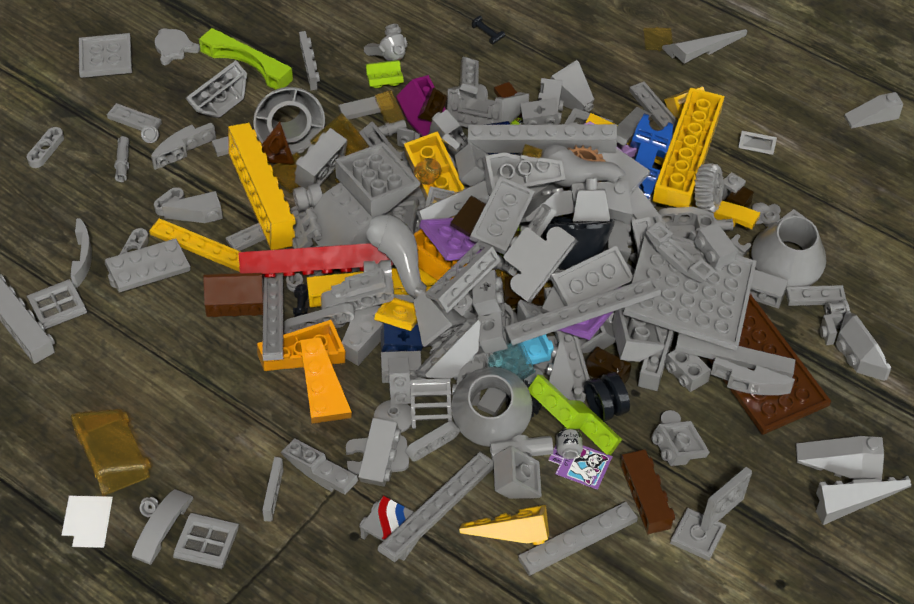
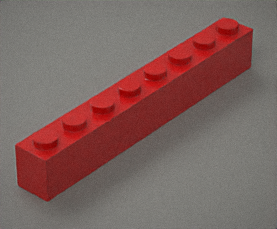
(309, 259)

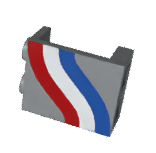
(384, 520)

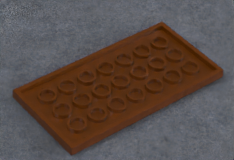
(775, 411)

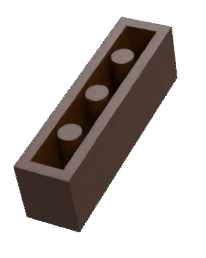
(647, 492)

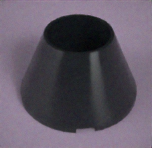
(591, 238)

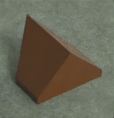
(277, 147)

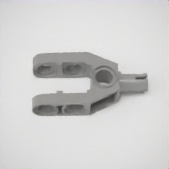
(696, 216)

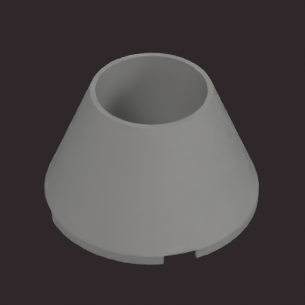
(300, 129)
(777, 259)
(484, 429)

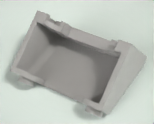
(479, 110)

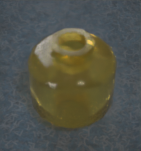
(428, 171)

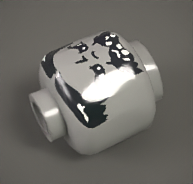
(569, 443)

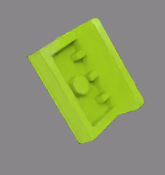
(384, 73)

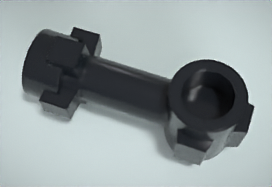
(301, 294)

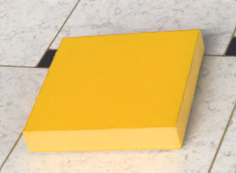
(397, 313)

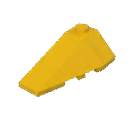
(525, 527)

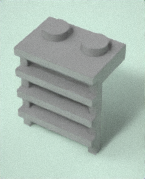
(430, 387)

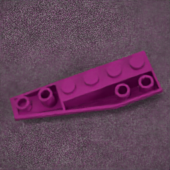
(411, 101)

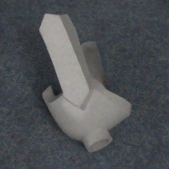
(390, 47)

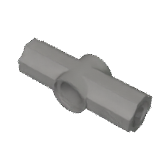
(530, 446)

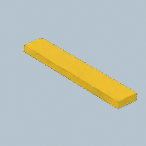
(197, 243)

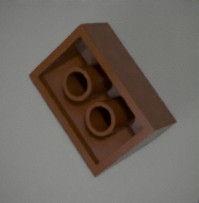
(233, 294)

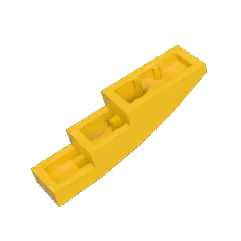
(739, 214)

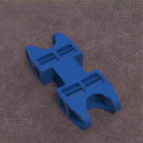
(649, 145)

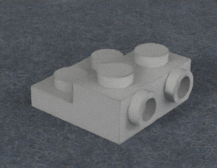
(679, 442)

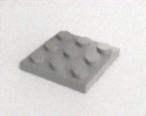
(105, 55)

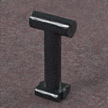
(477, 22)

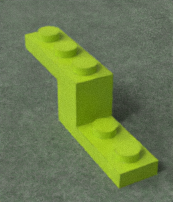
(574, 414)

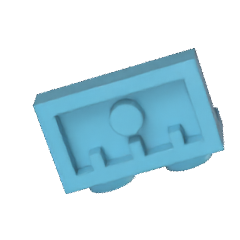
(539, 349)

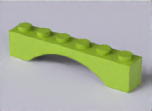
(222, 46)

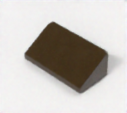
(433, 104)

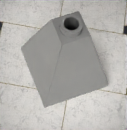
(575, 88)
(433, 322)

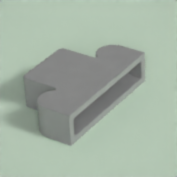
(537, 259)

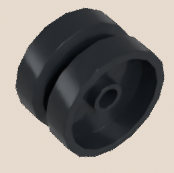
(607, 396)

